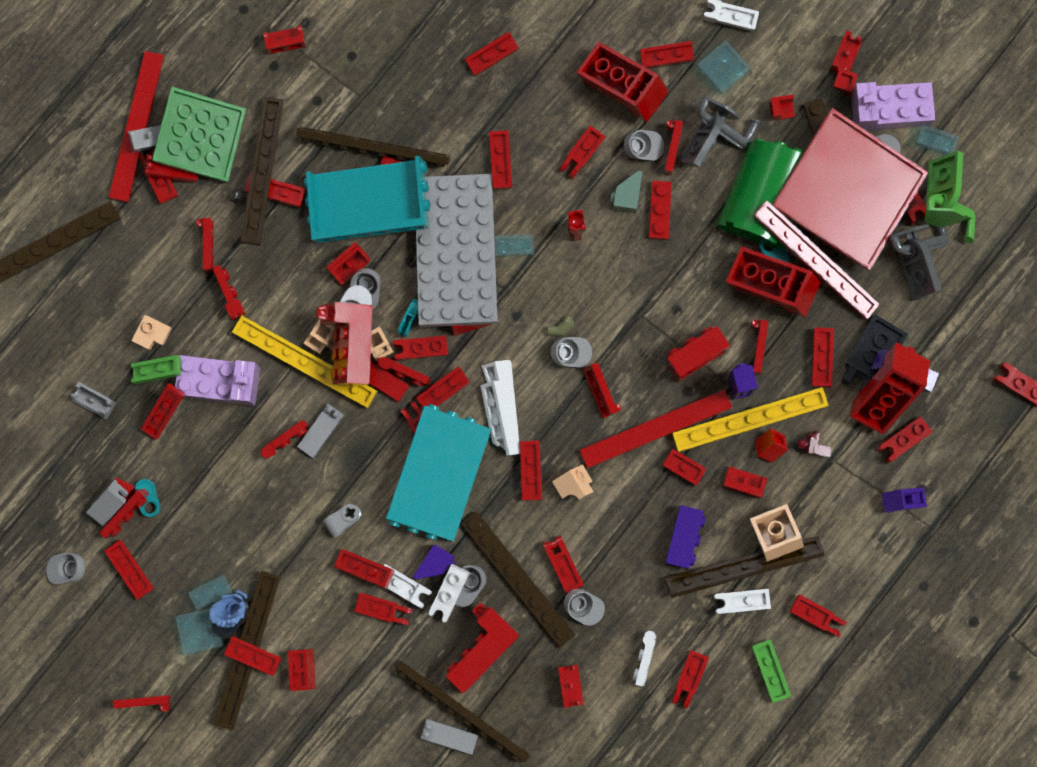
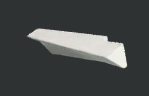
(501, 406)

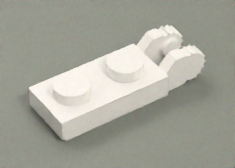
(645, 657)

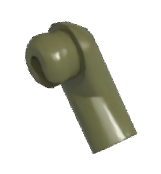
(563, 329)

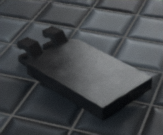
(876, 337)

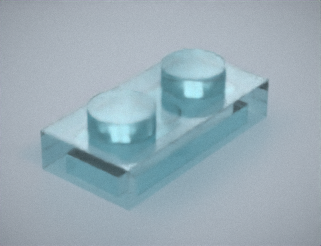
(937, 140)
(514, 245)
(210, 592)

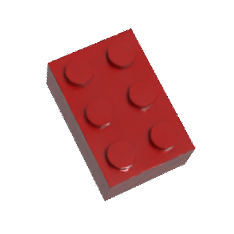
(697, 353)

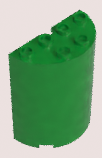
(758, 180)

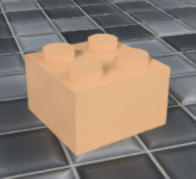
(777, 532)

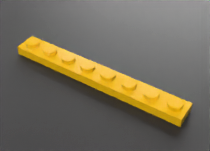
(299, 359)
(750, 419)

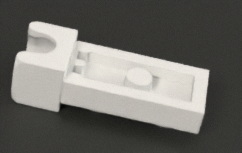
(731, 15)
(407, 588)
(449, 591)
(744, 601)

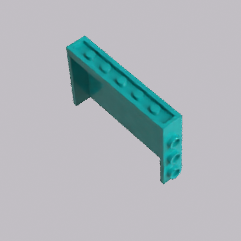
(367, 201)
(438, 474)

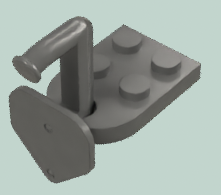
(708, 130)
(918, 261)

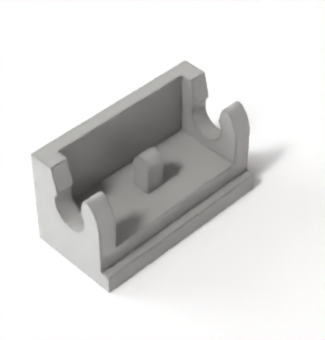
(144, 138)
(93, 400)
(107, 503)

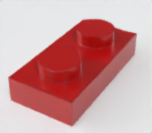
(684, 467)

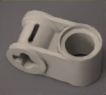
(339, 522)

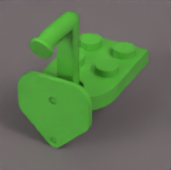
(943, 193)

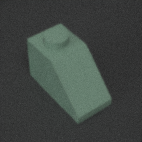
(627, 194)

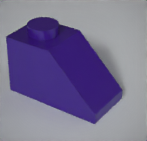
(904, 499)
(435, 563)

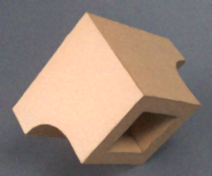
(151, 332)
(320, 337)
(379, 344)
(574, 482)

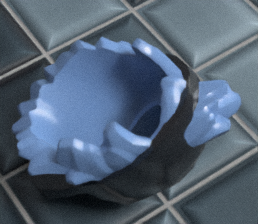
(229, 614)

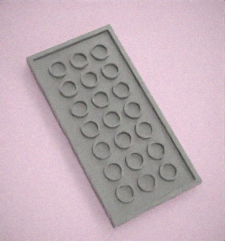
(457, 253)

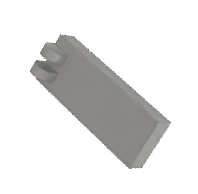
(320, 431)
(449, 736)

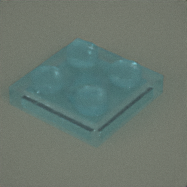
(724, 67)
(197, 632)

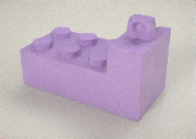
(892, 105)
(219, 380)

